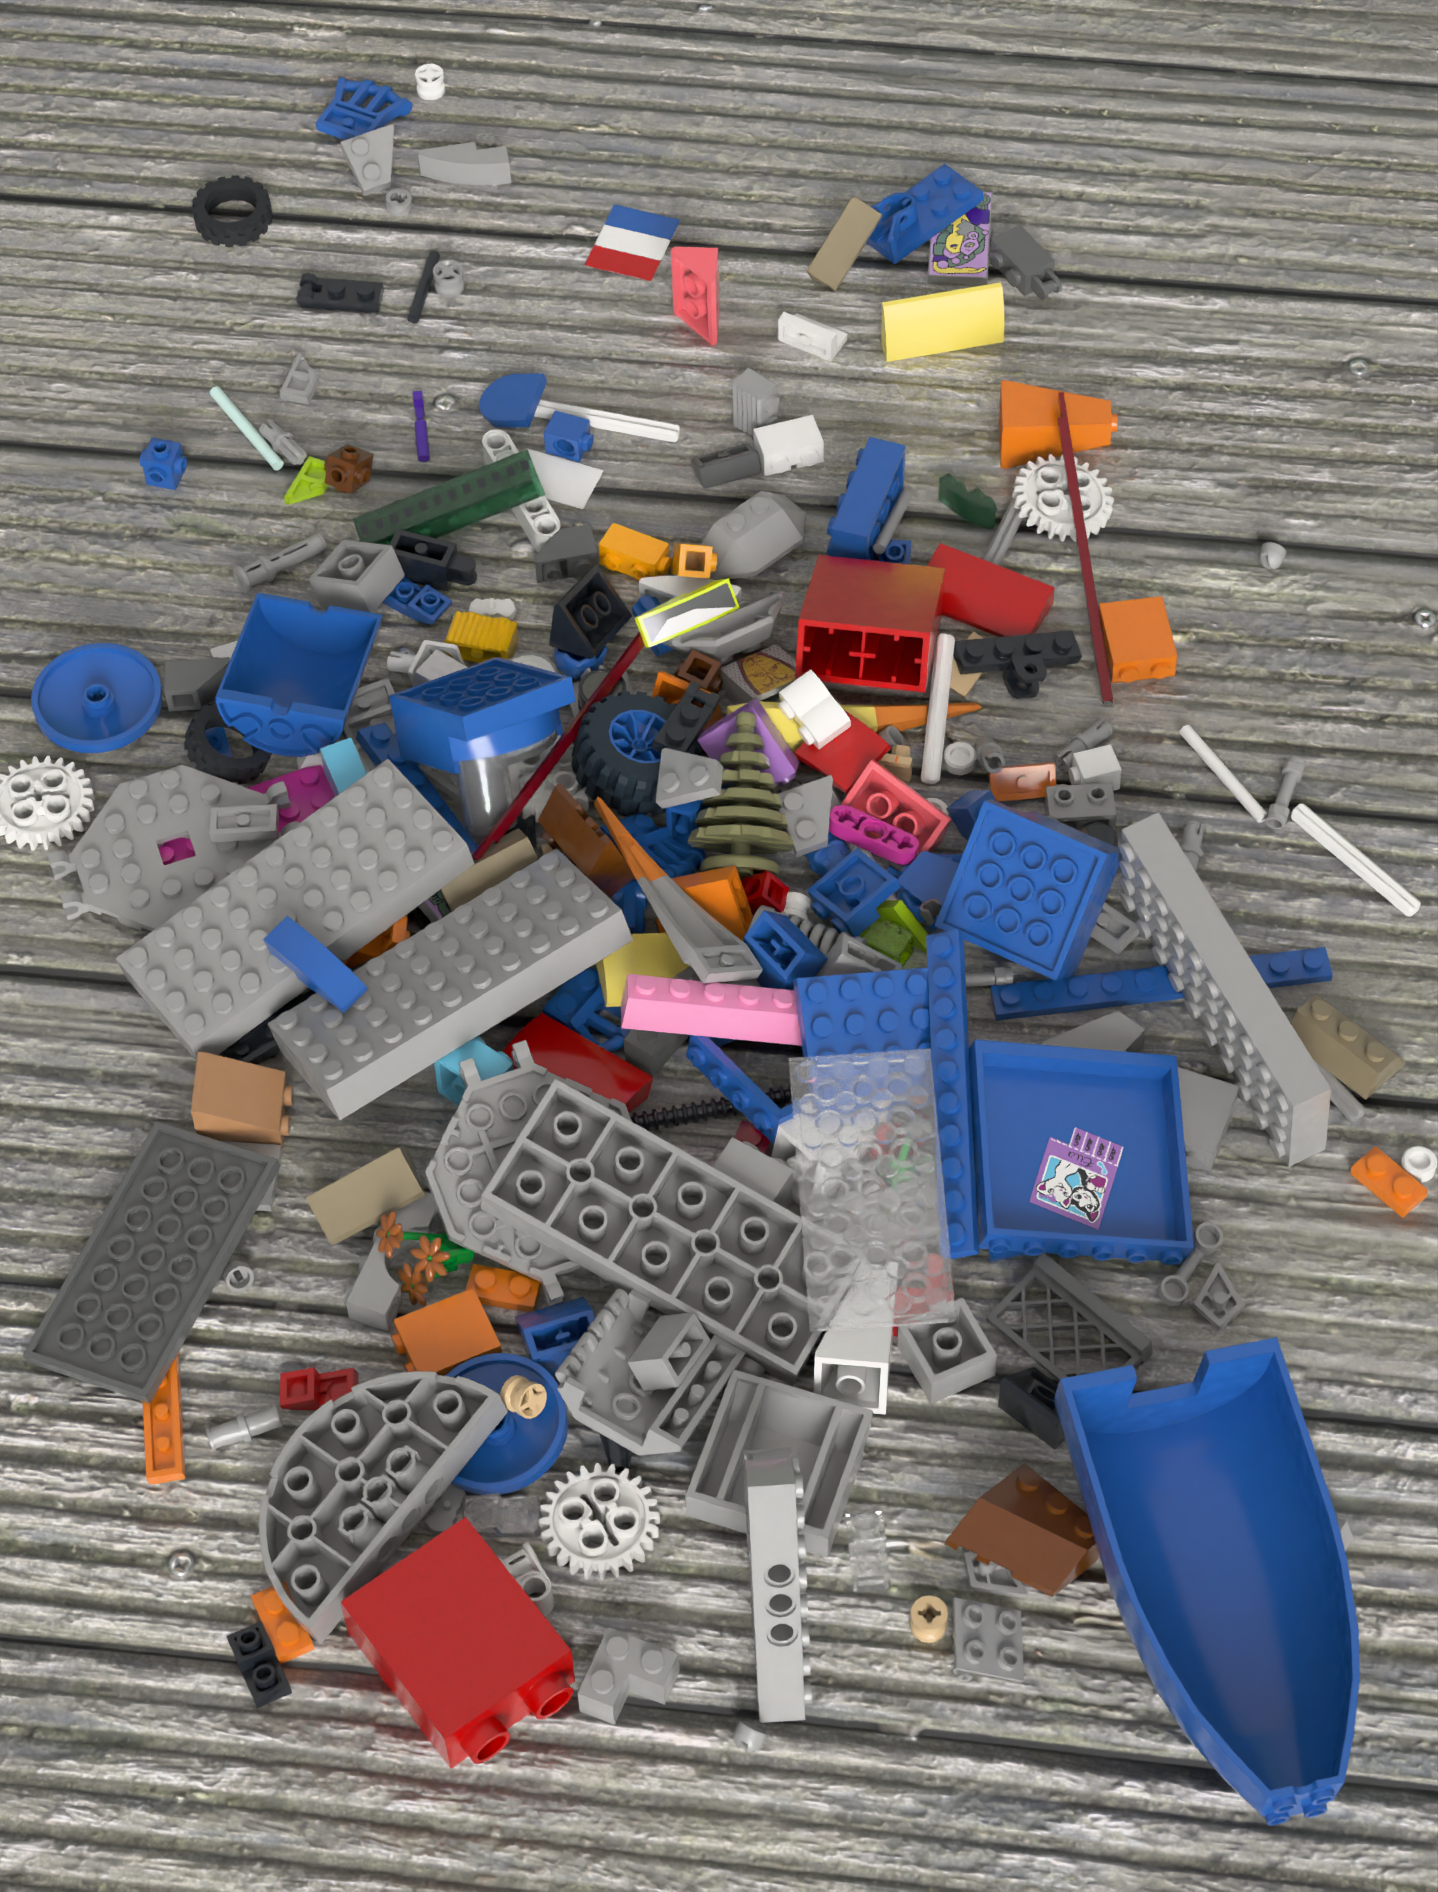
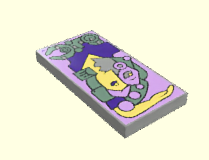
(962, 249)

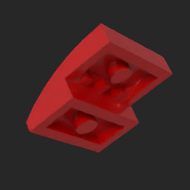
(845, 755)

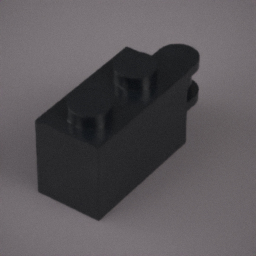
(432, 561)

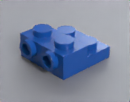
(852, 893)

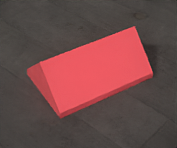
(697, 289)
(894, 802)

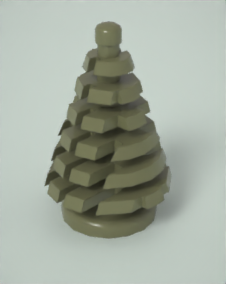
(745, 815)

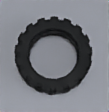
(232, 232)
(210, 760)

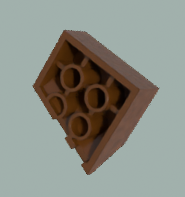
(583, 842)
(1029, 1531)

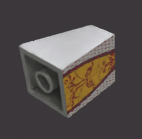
(759, 676)

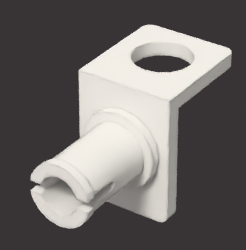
(410, 663)

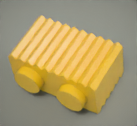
(482, 637)

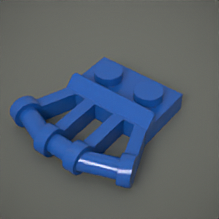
(350, 120)
(669, 854)
(579, 1006)

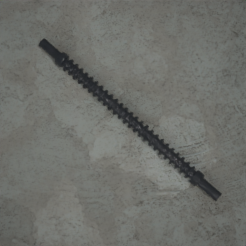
(703, 1110)

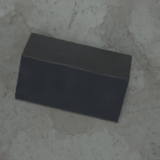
(588, 616)

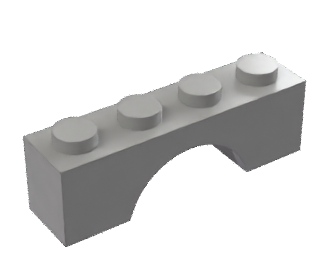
(375, 1295)

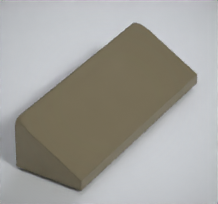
(844, 244)

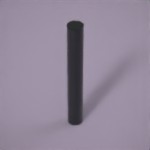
(423, 287)

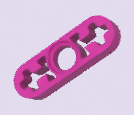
(897, 838)

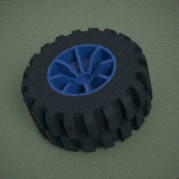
(616, 753)

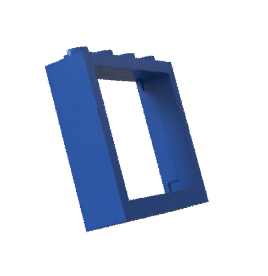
(736, 1085)

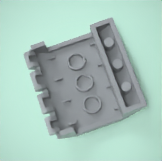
(610, 1399)

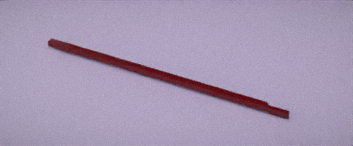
(1083, 551)
(559, 749)

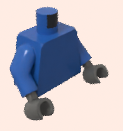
(925, 884)

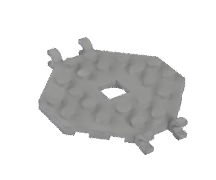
(121, 855)
(473, 1150)

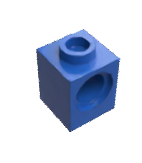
(568, 436)

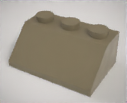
(1344, 1047)

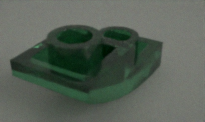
(970, 505)

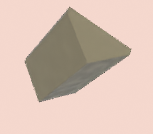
(496, 865)
(366, 1195)

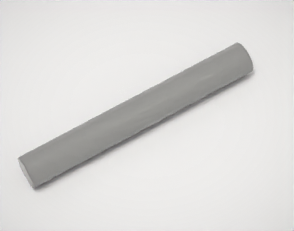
(892, 522)

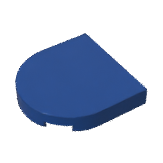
(512, 400)

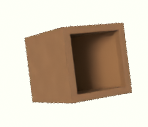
(240, 1101)

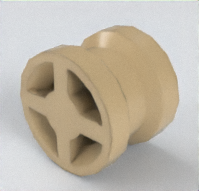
(523, 1396)
(928, 1628)

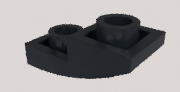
(259, 1664)

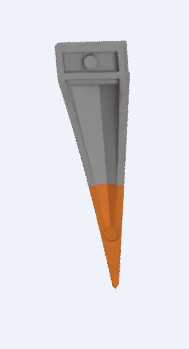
(694, 933)

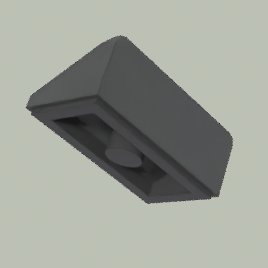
(726, 465)

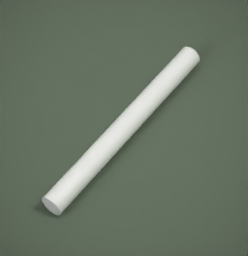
(1223, 773)

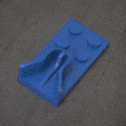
(922, 212)

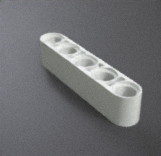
(534, 516)

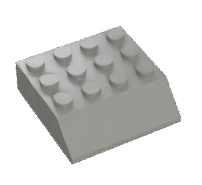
(769, 1415)

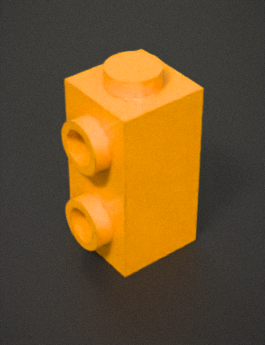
(634, 553)
(693, 560)

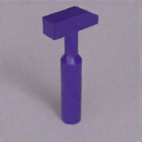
(421, 428)

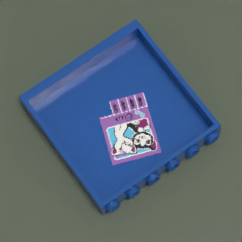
(1079, 1152)

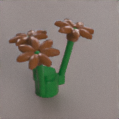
(432, 1256)

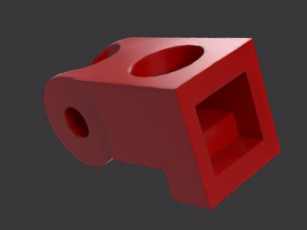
(765, 890)

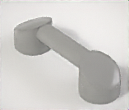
(1206, 1240)

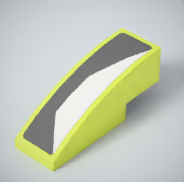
(687, 612)

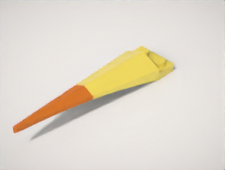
(874, 716)

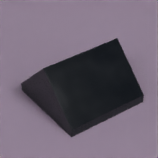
(1030, 1401)

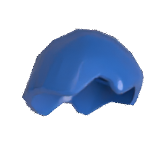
(575, 665)

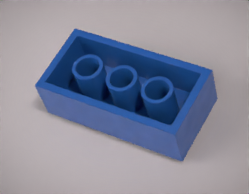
(868, 500)

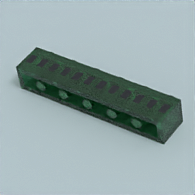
(456, 501)

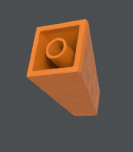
(1031, 428)

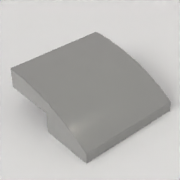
(370, 708)

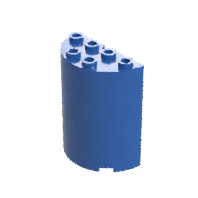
(295, 674)

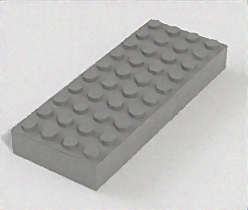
(335, 874)
(452, 982)
(1224, 991)
(659, 1226)

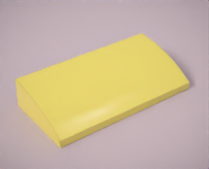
(942, 322)
(645, 955)

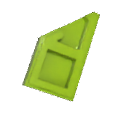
(308, 482)
(897, 911)

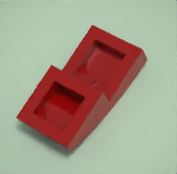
(310, 1390)

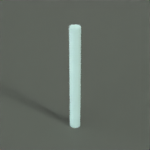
(246, 428)

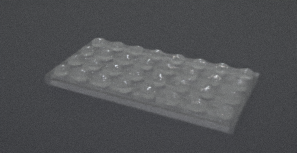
(871, 1190)

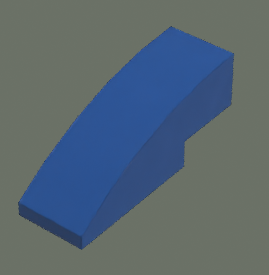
(314, 964)

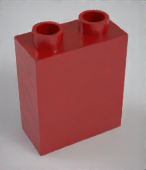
(870, 623)
(460, 1645)

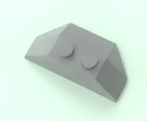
(755, 535)
(735, 631)

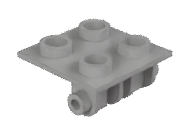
(987, 1641)

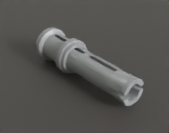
(268, 566)

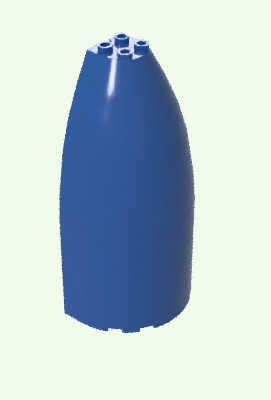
(1226, 1566)

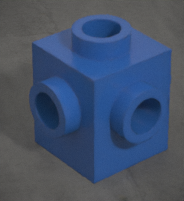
(163, 463)

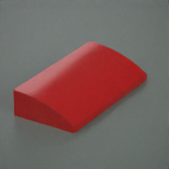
(990, 594)
(582, 1061)

